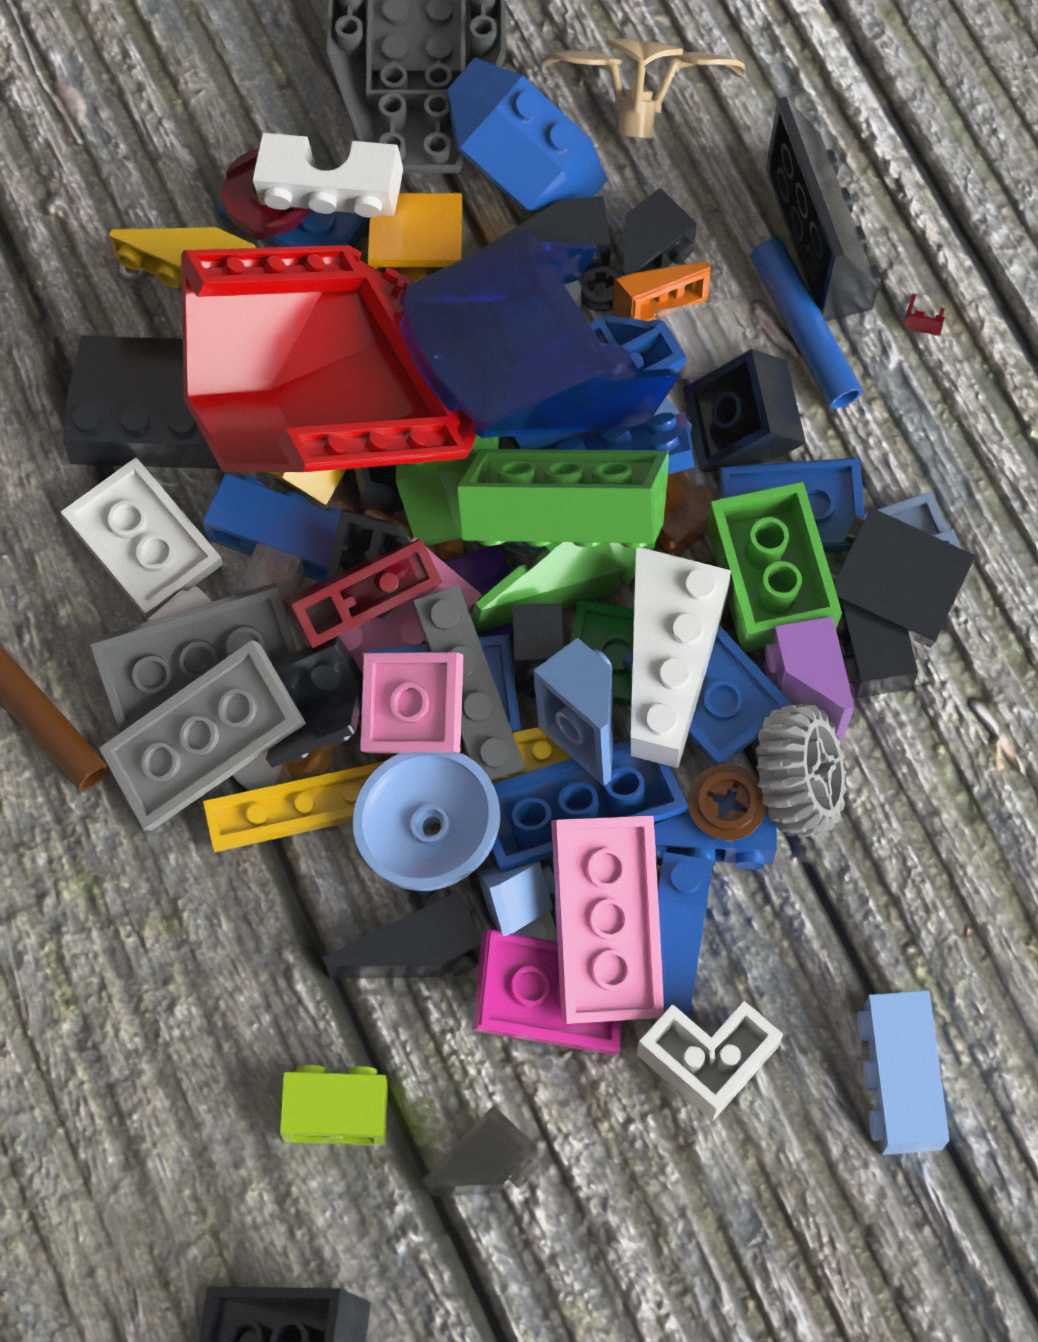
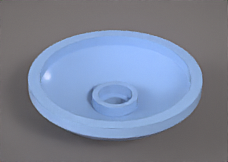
(407, 798)

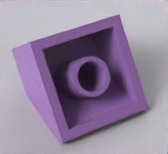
(810, 669)

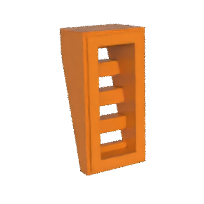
(646, 292)

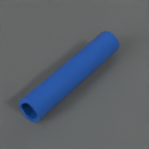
(806, 323)

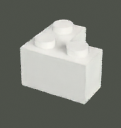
(706, 1067)

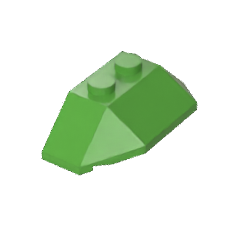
(432, 494)

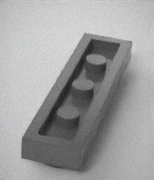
(484, 723)

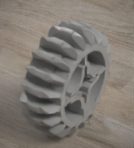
(801, 770)

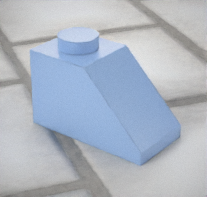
(517, 895)

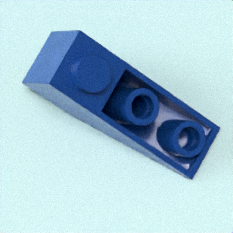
(749, 853)

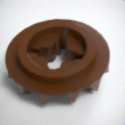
(717, 783)

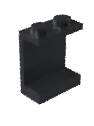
(901, 574)

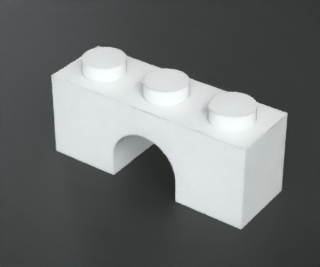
(362, 185)

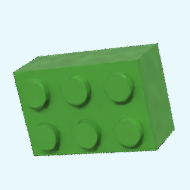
(773, 561)

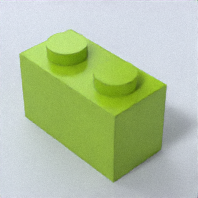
(334, 1106)

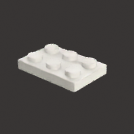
(141, 537)

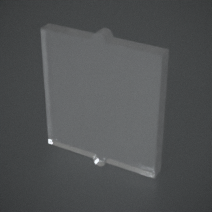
(705, 334)

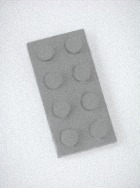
(202, 735)

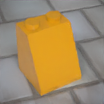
(420, 236)

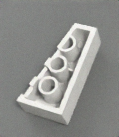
(673, 639)

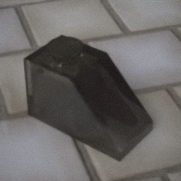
(485, 1160)

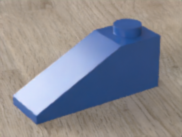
(682, 912)

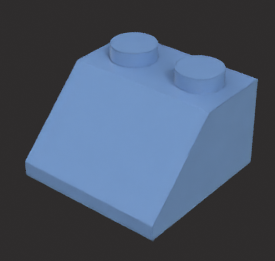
(577, 706)

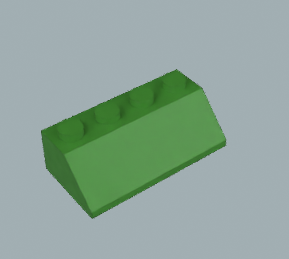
(564, 497)

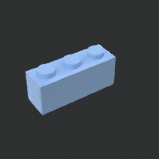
(903, 1073)

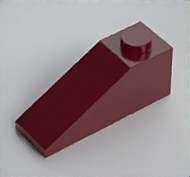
(361, 593)

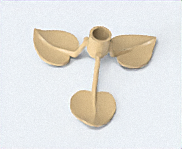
(637, 106)

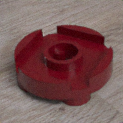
(244, 207)

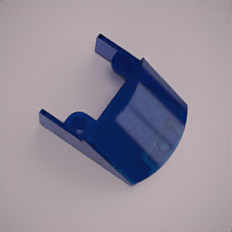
(517, 350)

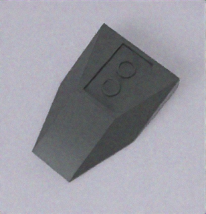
(399, 62)

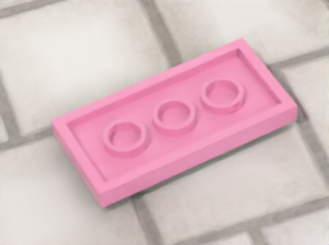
(607, 919)

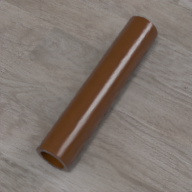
(48, 726)

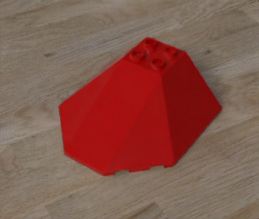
(306, 364)

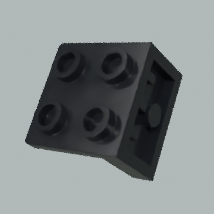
(327, 694)

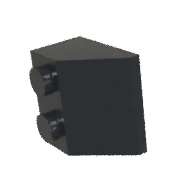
(744, 412)

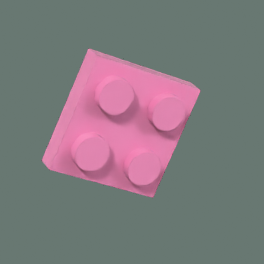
(412, 702)

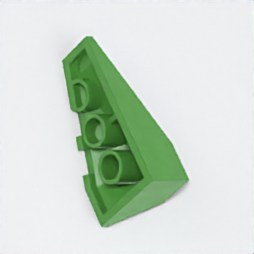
(559, 575)

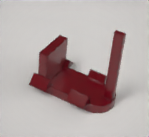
(921, 323)

